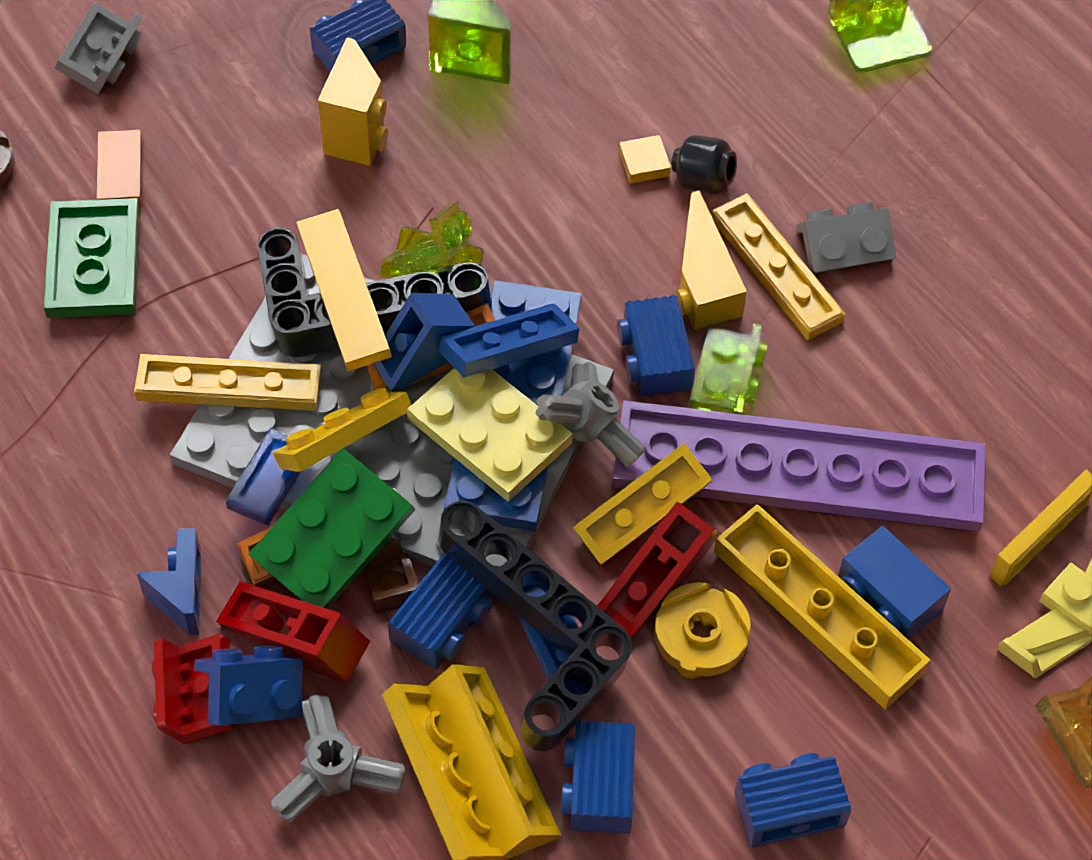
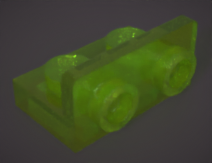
(726, 370)

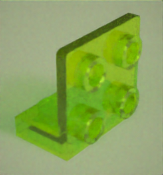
(878, 32)

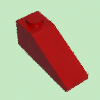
(658, 568)
(304, 630)

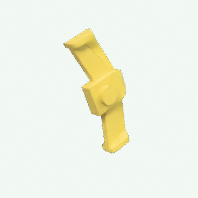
(1061, 630)

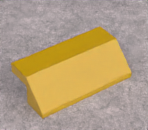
(471, 766)

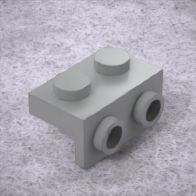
(97, 46)
(847, 239)

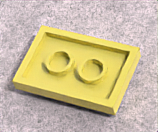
(489, 429)

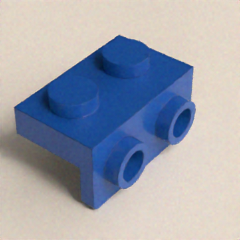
(252, 685)

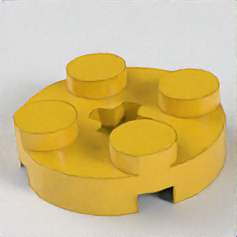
(698, 655)

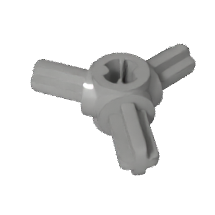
(590, 413)
(330, 744)

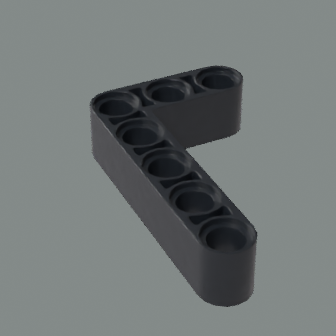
(285, 271)
(542, 615)

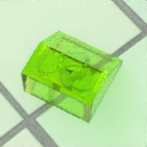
(470, 39)

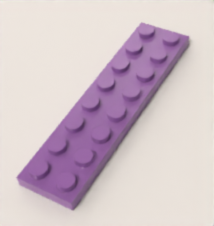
(815, 465)

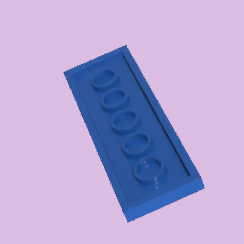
(532, 377)

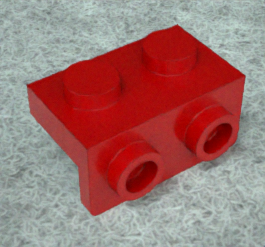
(182, 690)

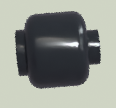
(704, 164)

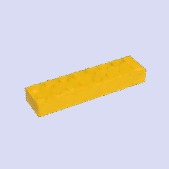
(821, 606)

